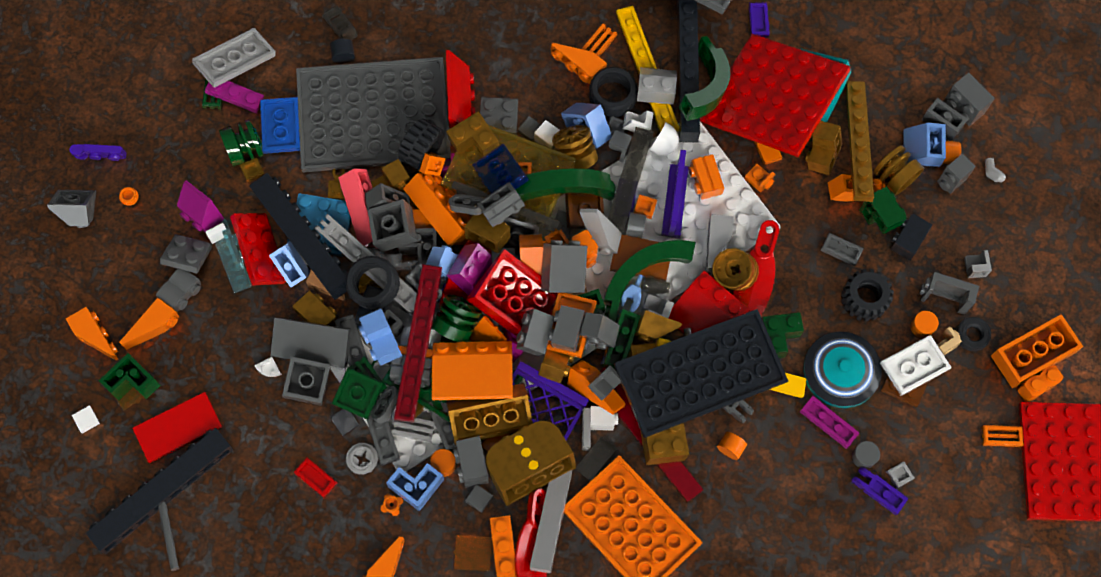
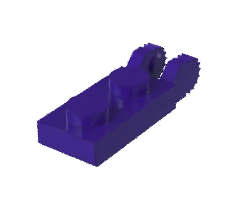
(96, 152)
(881, 491)

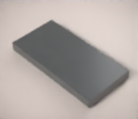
(310, 342)

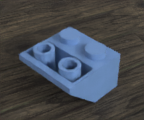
(926, 143)

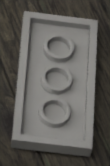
(234, 57)

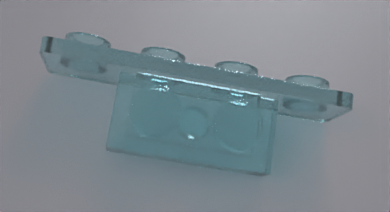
(233, 260)

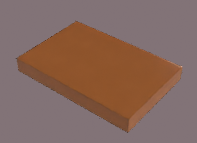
(631, 245)

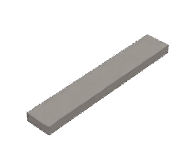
(550, 523)

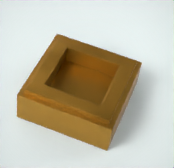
(252, 169)

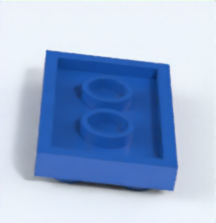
(280, 125)

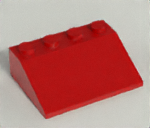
(459, 89)
(509, 291)
(705, 305)

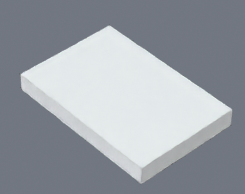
(915, 365)

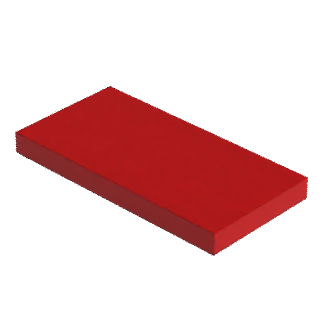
(176, 427)

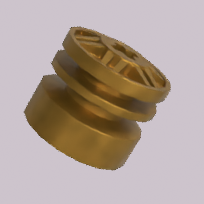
(577, 143)
(896, 167)
(724, 268)

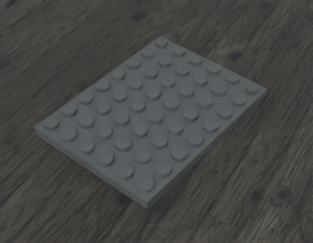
(365, 109)

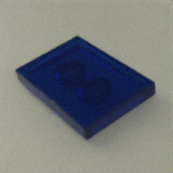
(500, 168)

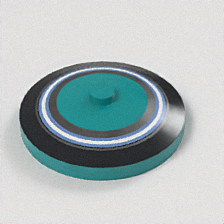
(842, 369)

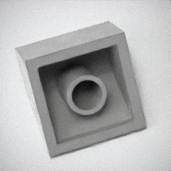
(657, 85)

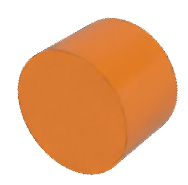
(953, 151)
(924, 324)
(732, 445)
(443, 461)

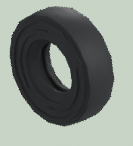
(979, 324)

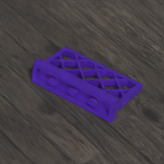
(675, 198)
(555, 389)

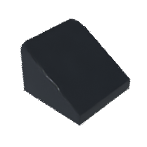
(344, 421)

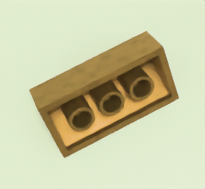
(489, 416)

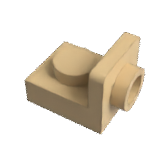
(951, 342)

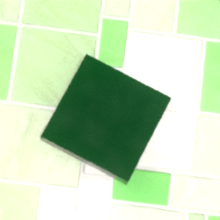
(357, 393)

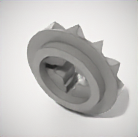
(358, 450)

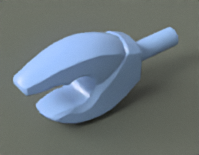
(634, 293)

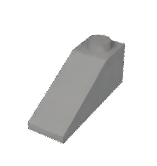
(602, 231)
(719, 235)

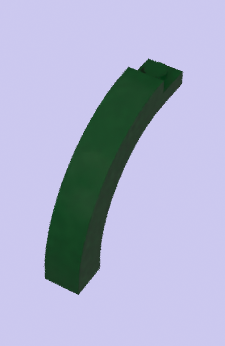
(706, 100)
(567, 181)
(660, 252)

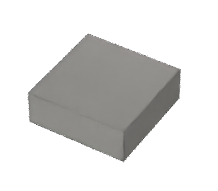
(900, 474)

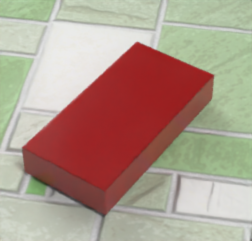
(315, 477)

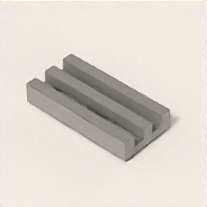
(586, 429)
(395, 431)

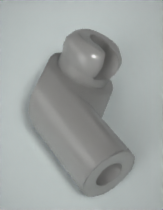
(992, 172)

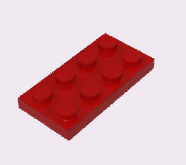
(256, 245)

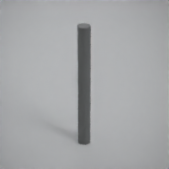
(168, 536)

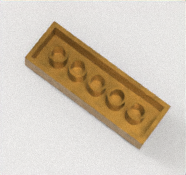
(665, 445)

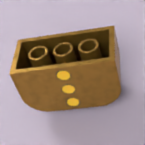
(528, 460)

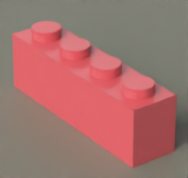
(354, 186)

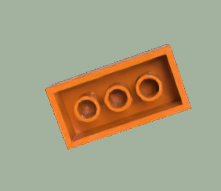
(434, 204)
(1036, 351)

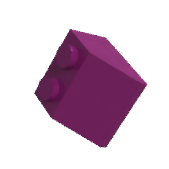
(198, 208)
(470, 267)

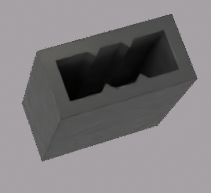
(564, 267)

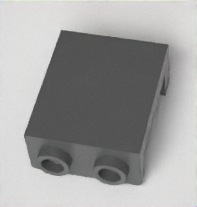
(952, 289)

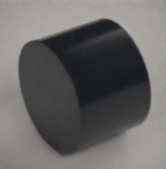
(342, 51)

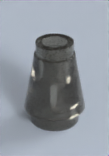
(653, 285)

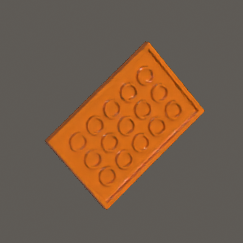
(631, 523)

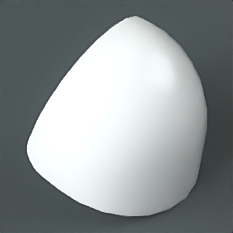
(666, 141)

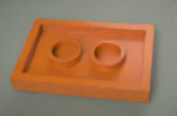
(577, 302)

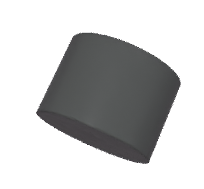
(636, 225)
(866, 454)

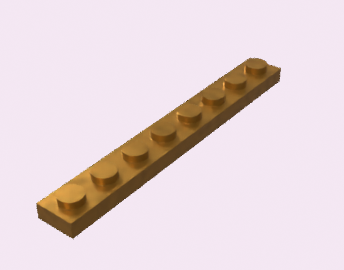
(859, 141)

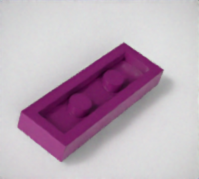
(236, 95)
(829, 422)

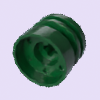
(241, 142)
(456, 318)

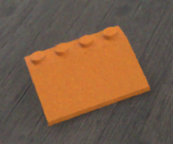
(472, 370)

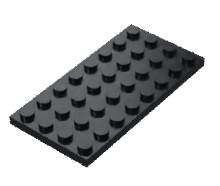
(700, 373)

